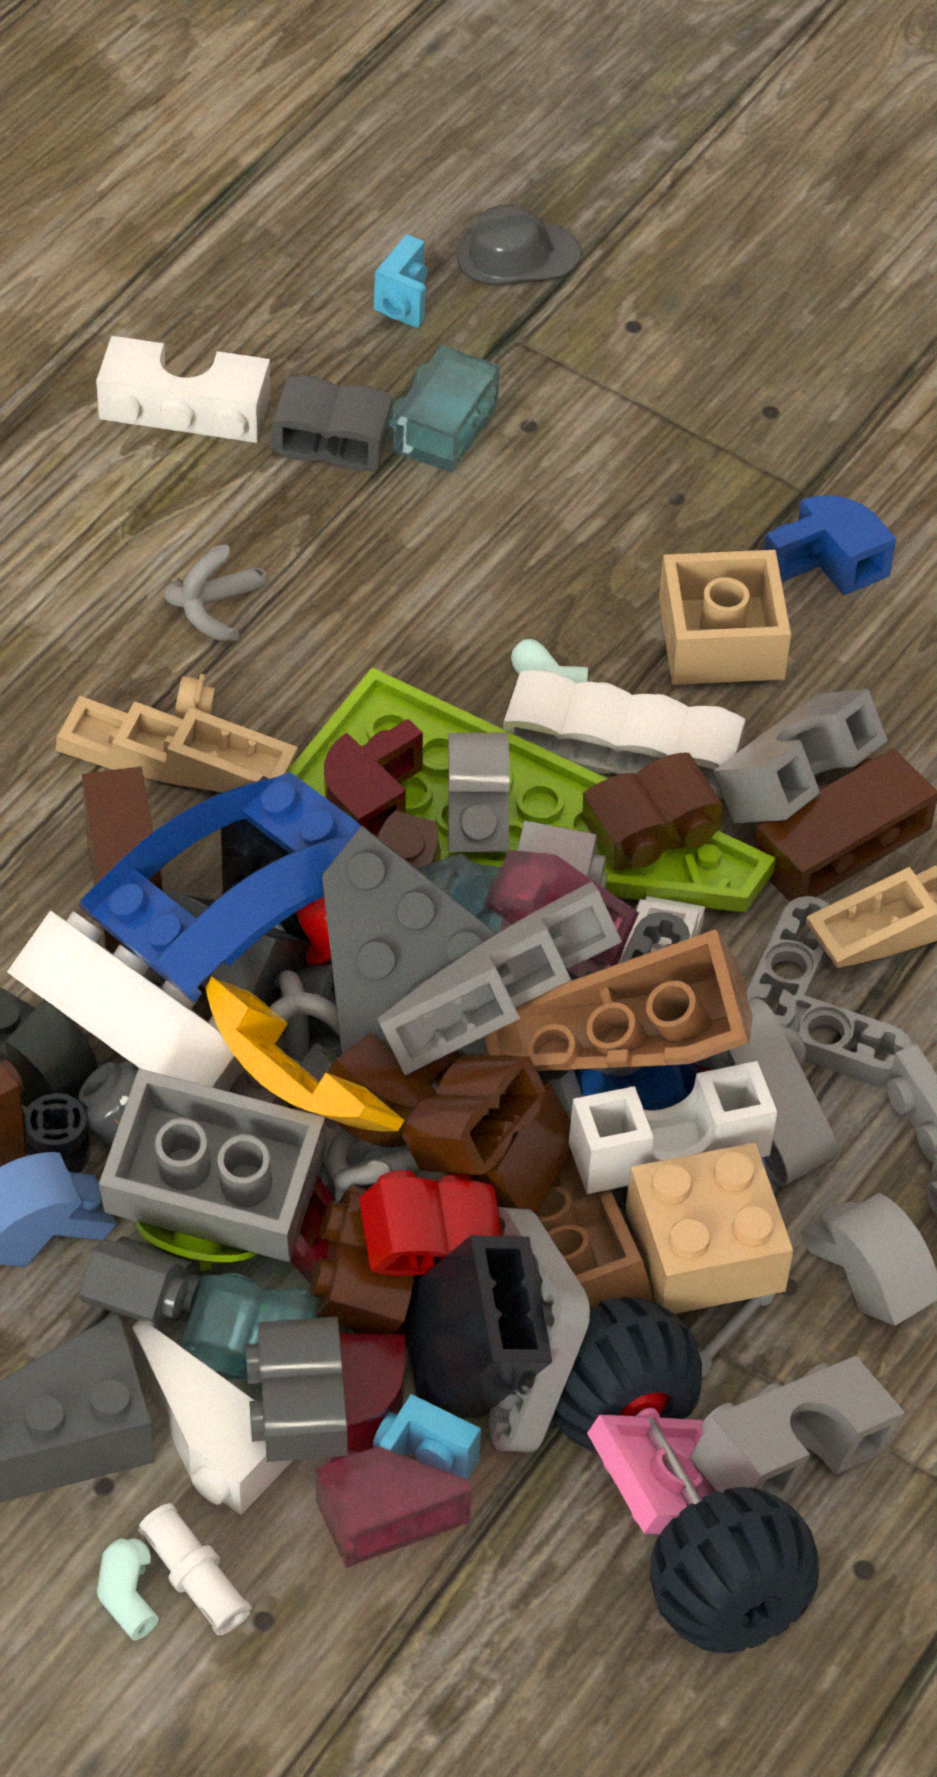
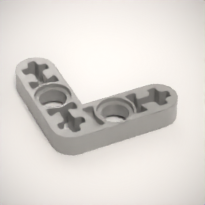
(805, 1013)
(525, 1415)

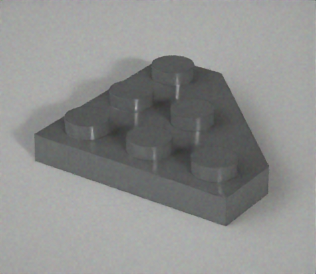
(387, 932)

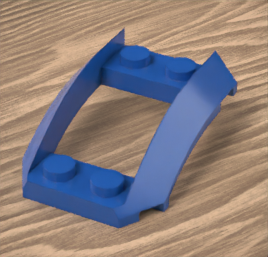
(190, 947)

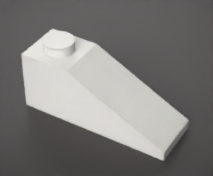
(206, 1422)

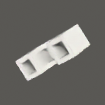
(220, 403)
(721, 1112)

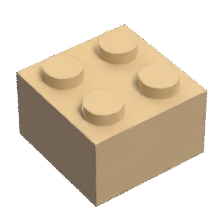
(724, 617)
(708, 1228)

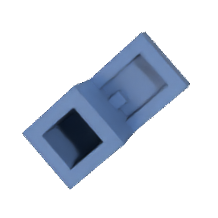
(45, 1201)

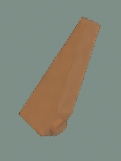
(641, 1012)
(593, 1239)

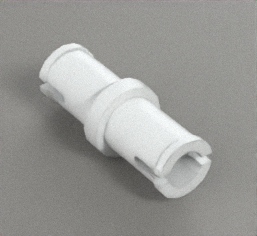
(194, 1569)

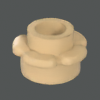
(195, 695)

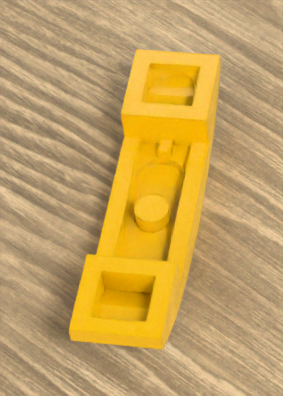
(251, 1035)

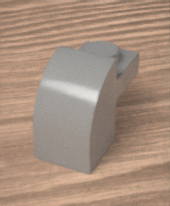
(478, 792)
(881, 1256)

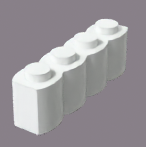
(618, 730)
(121, 1005)

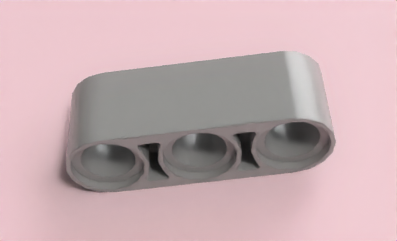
(801, 1131)

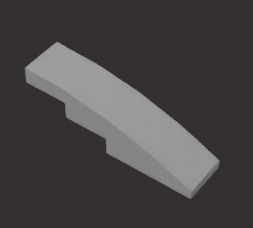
(497, 976)

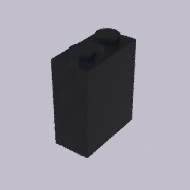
(477, 1325)

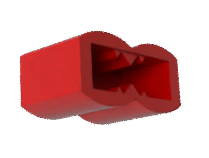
(419, 1221)

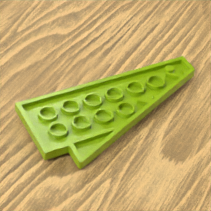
(541, 790)

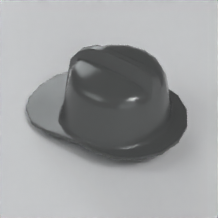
(516, 246)

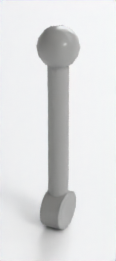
(730, 1329)

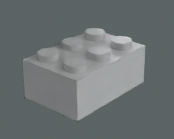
(213, 1164)

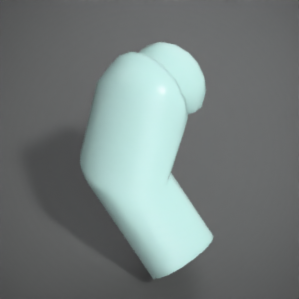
(533, 656)
(117, 1586)

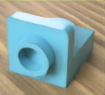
(400, 283)
(431, 1436)

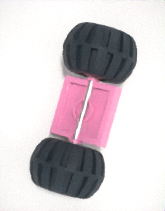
(725, 1562)

